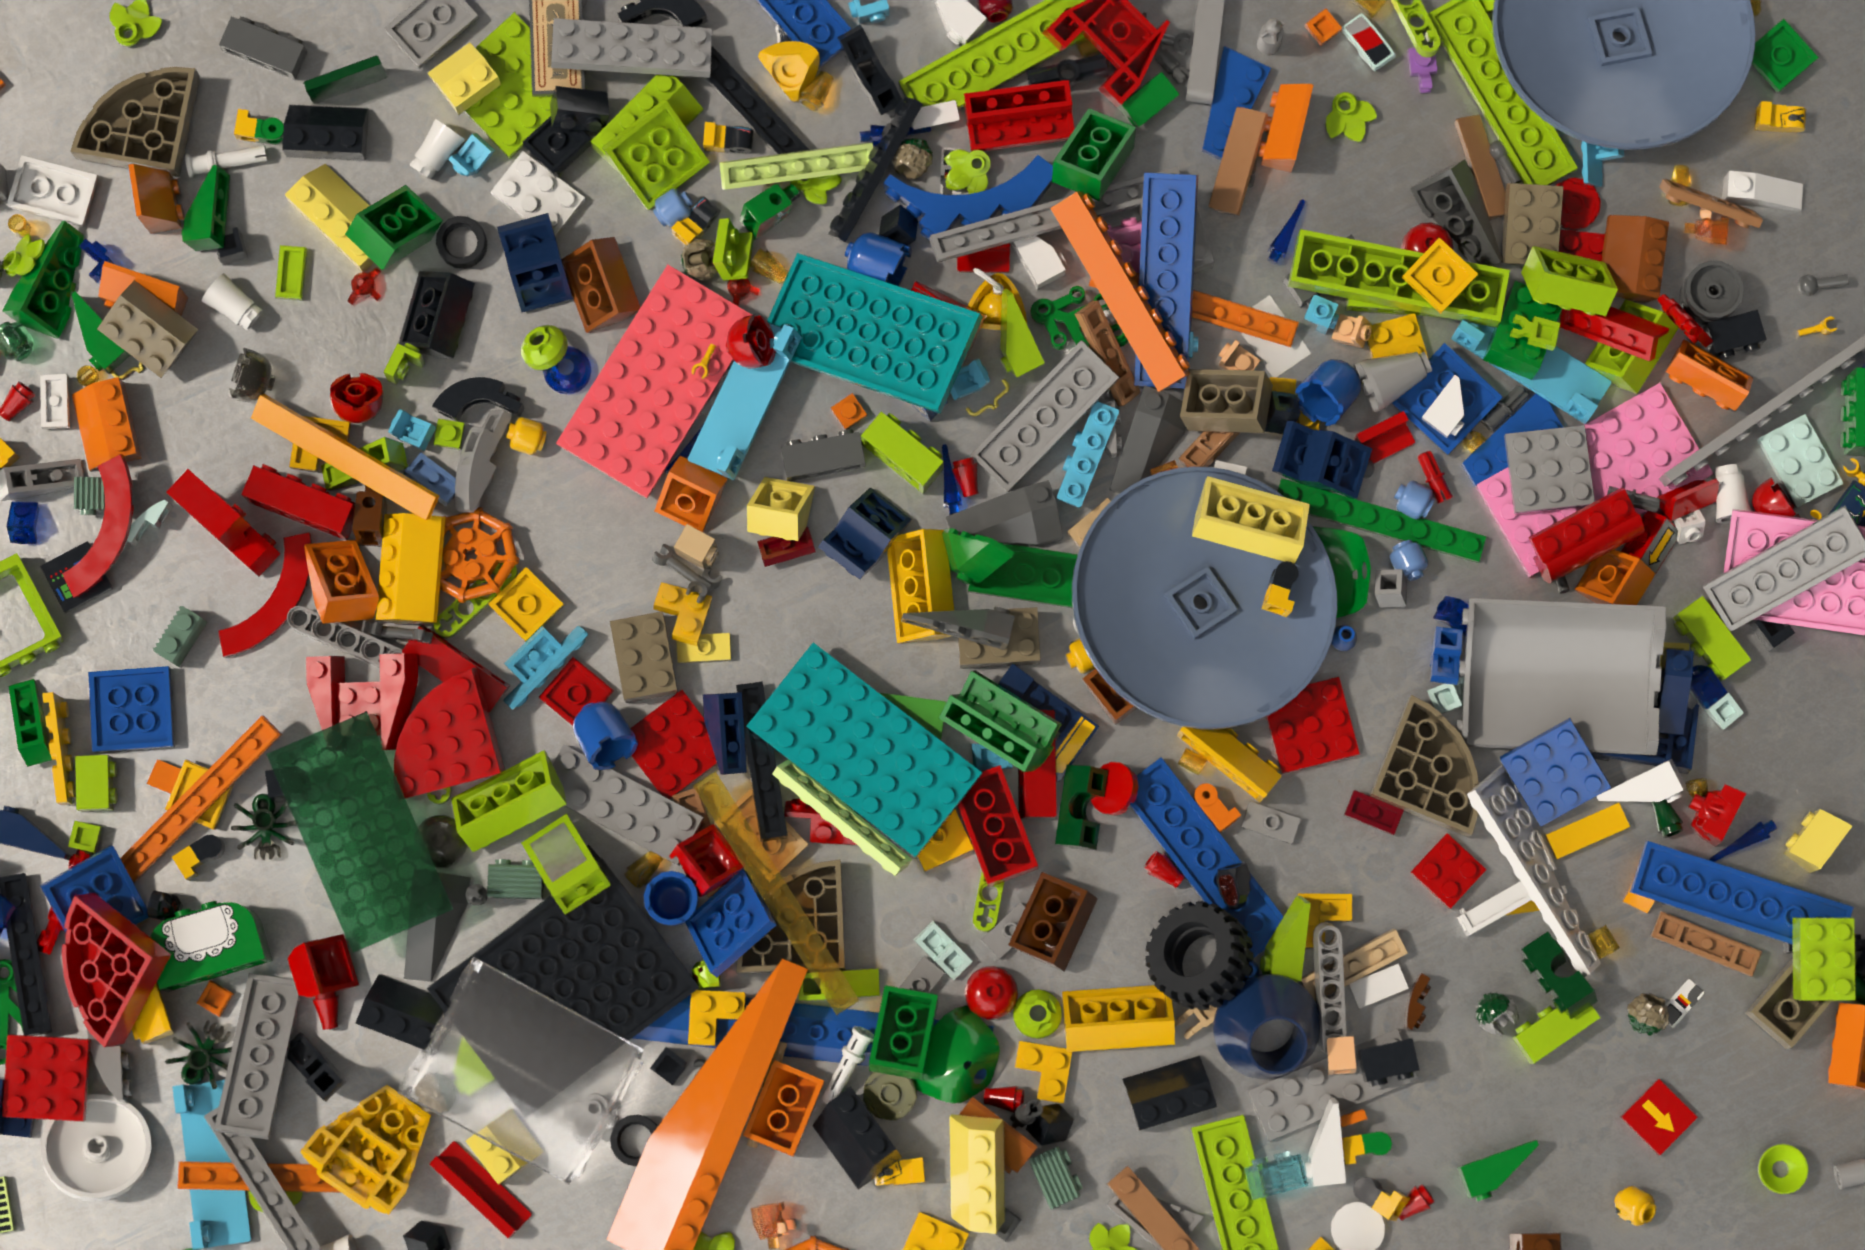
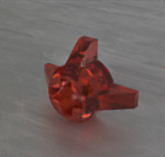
(367, 288)
(742, 291)

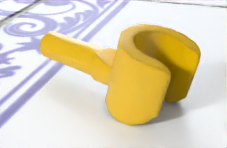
(1821, 327)
(705, 361)

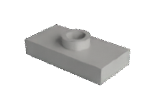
(1270, 822)
(1001, 934)
(923, 977)

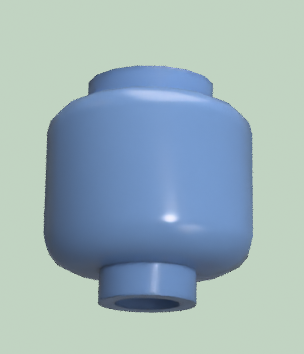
(673, 207)
(1414, 500)
(1409, 558)

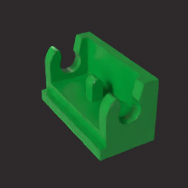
(1148, 100)

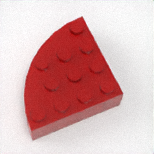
(447, 738)
(108, 967)

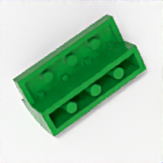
(1001, 722)

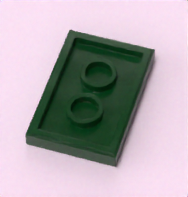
(345, 79)

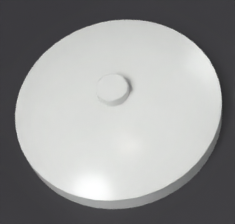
(98, 1155)

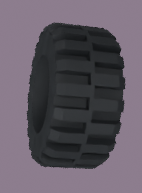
(1176, 935)

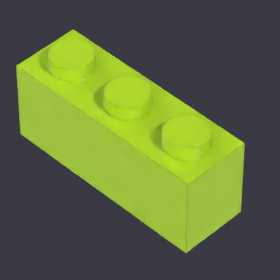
(1711, 638)
(1550, 1031)

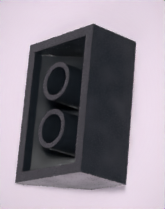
(325, 132)
(437, 313)
(400, 1012)
(1169, 1093)
(855, 1138)

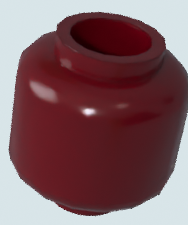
(995, 10)

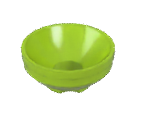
(546, 353)
(1026, 1024)
(1796, 1166)

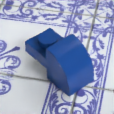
(1446, 655)

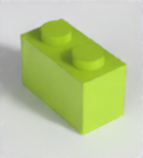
(95, 783)

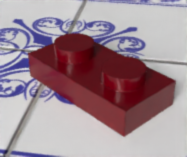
(778, 550)
(1373, 812)

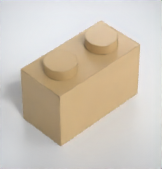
(696, 547)

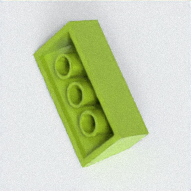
(659, 88)
(508, 801)

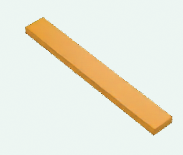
(345, 457)

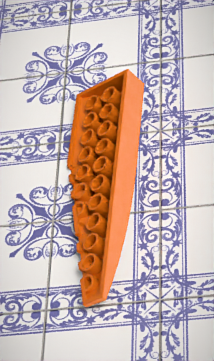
(700, 1132)

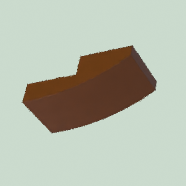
(1414, 1010)

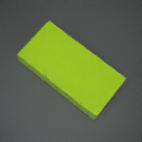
(291, 272)

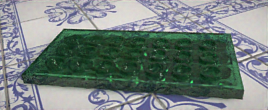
(359, 832)

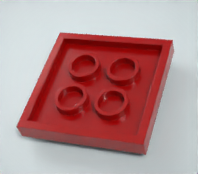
(1313, 728)
(673, 745)
(46, 1077)

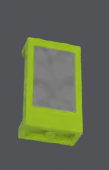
(565, 864)

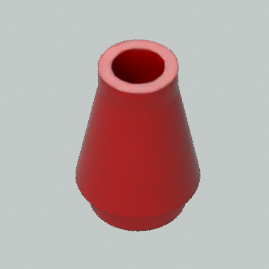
(16, 400)
(966, 476)
(1163, 869)
(327, 1009)
(1005, 1097)
(1419, 1201)

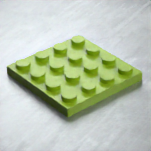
(510, 110)

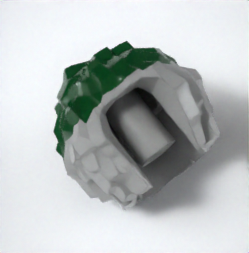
(1494, 1010)

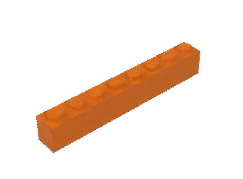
(1120, 290)

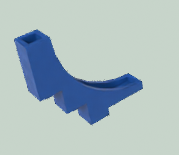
(943, 211)

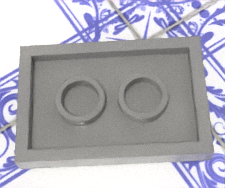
(430, 27)

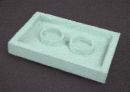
(1800, 461)

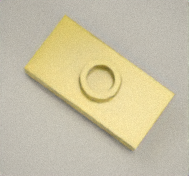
(710, 648)

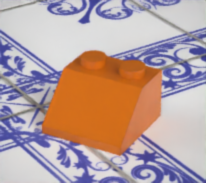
(690, 494)
(1615, 579)

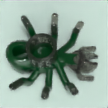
(264, 821)
(200, 1058)

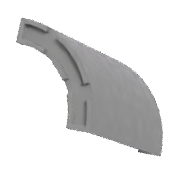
(1561, 661)

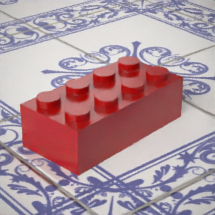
(299, 502)
(996, 829)

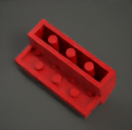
(1019, 116)
(1586, 535)

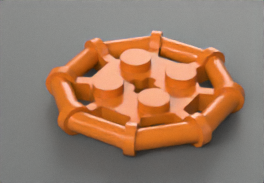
(486, 551)

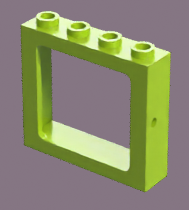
(52, 638)

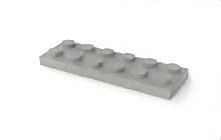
(631, 48)
(1045, 416)
(1787, 569)
(624, 805)
(258, 1057)
(1304, 1094)

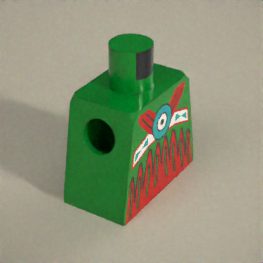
(768, 209)

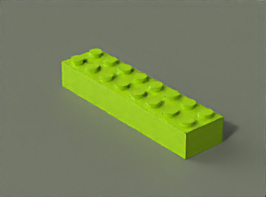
(1375, 275)

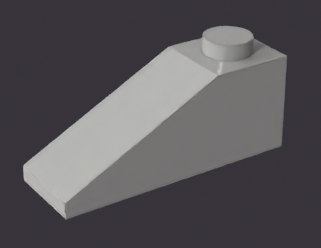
(38, 479)

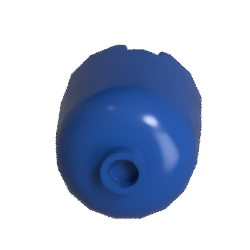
(878, 257)
(1329, 391)
(603, 735)
(671, 898)

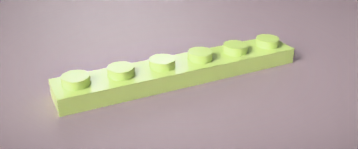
(794, 165)
(842, 817)

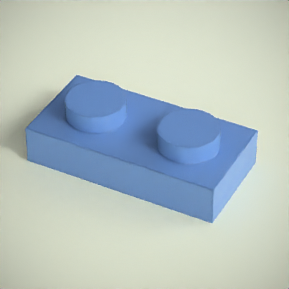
(432, 477)

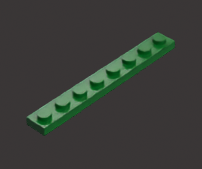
(1385, 521)

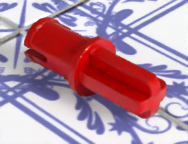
(1434, 476)

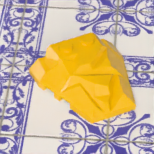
(370, 1149)

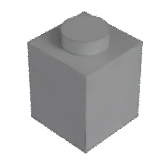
(1391, 588)

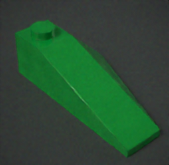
(44, 293)
(974, 556)

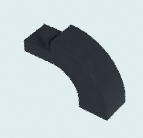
(684, 12)
(869, 71)
(474, 391)
(315, 1067)

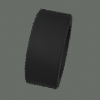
(450, 225)
(618, 1130)

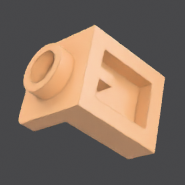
(1352, 330)
(1237, 358)

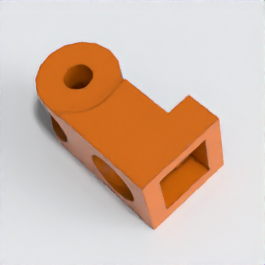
(1207, 799)

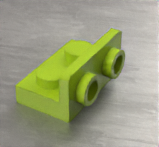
(732, 251)
(397, 366)

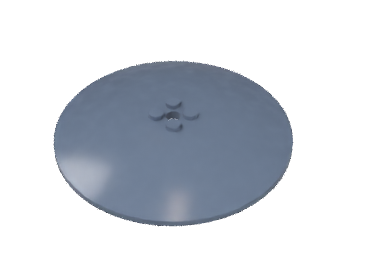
(1643, 93)
(1186, 662)

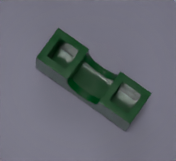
(1079, 787)
(1570, 993)

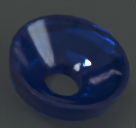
(576, 379)

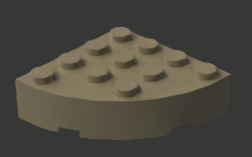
(141, 121)
(1429, 770)
(820, 897)

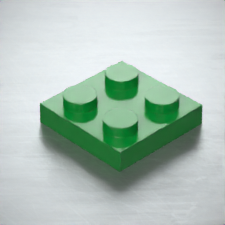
(1782, 55)

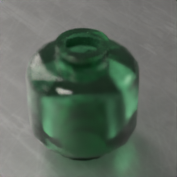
(15, 341)

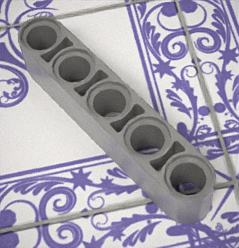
(1204, 51)
(337, 634)
(1323, 978)

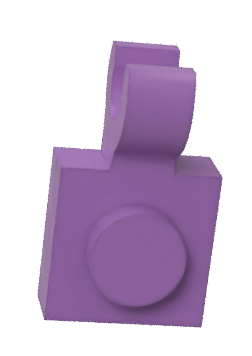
(1423, 68)

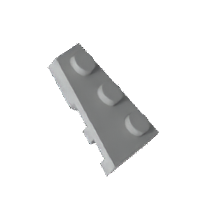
(1184, 1218)

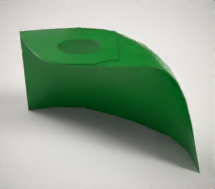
(1347, 554)
(954, 1040)

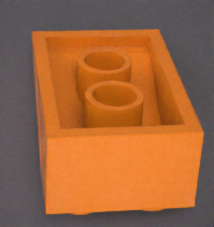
(156, 198)
(340, 582)

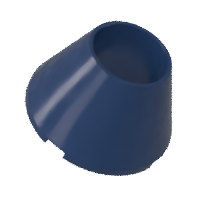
(1259, 1001)

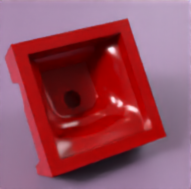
(1715, 813)
(707, 860)
(322, 966)

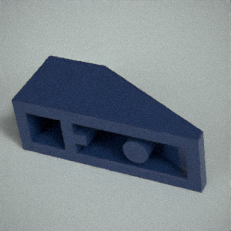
(1674, 690)
(726, 730)
(23, 834)

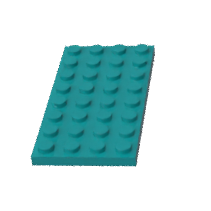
(874, 332)
(864, 750)

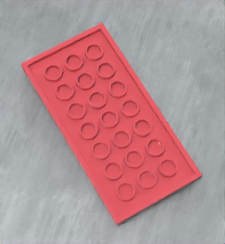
(647, 388)

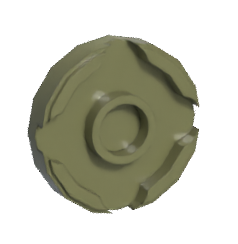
(889, 1096)

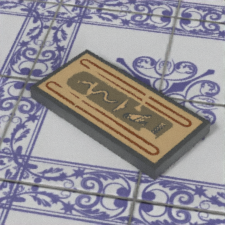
(541, 36)

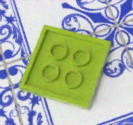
(655, 154)

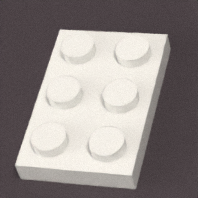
(52, 191)
(534, 191)

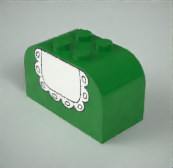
(210, 944)

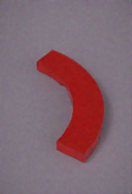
(113, 531)
(275, 610)

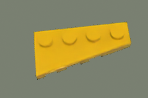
(58, 748)

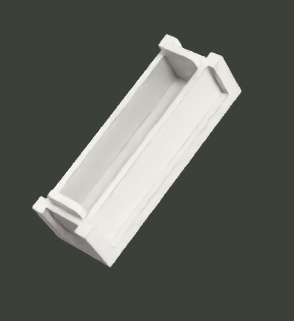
(1493, 908)

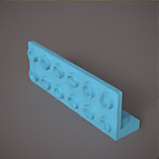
(1559, 380)
(742, 408)
(218, 1215)

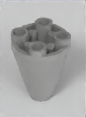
(1391, 376)

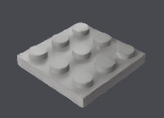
(1549, 469)

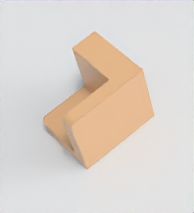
(1341, 1055)

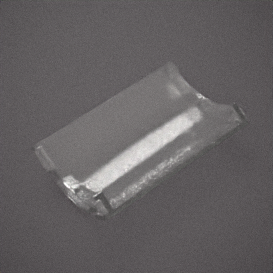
(523, 1072)

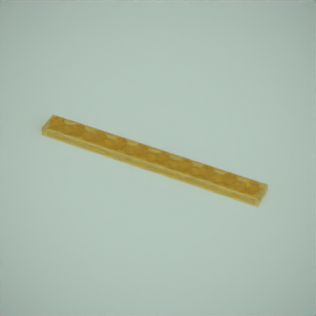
(776, 893)

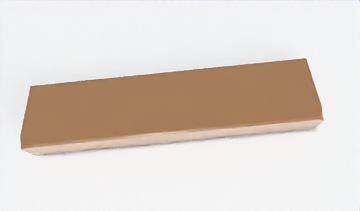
(1238, 161)
(1482, 164)

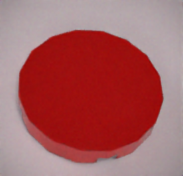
(1579, 204)
(1119, 791)

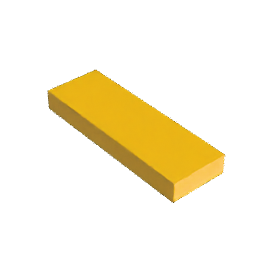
(1587, 831)

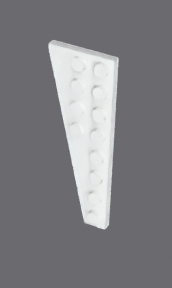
(1526, 851)

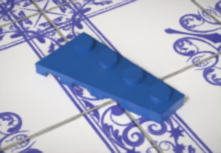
(1236, 86)
(1491, 455)

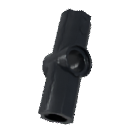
(1085, 70)

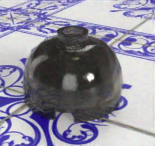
(251, 376)
(442, 840)

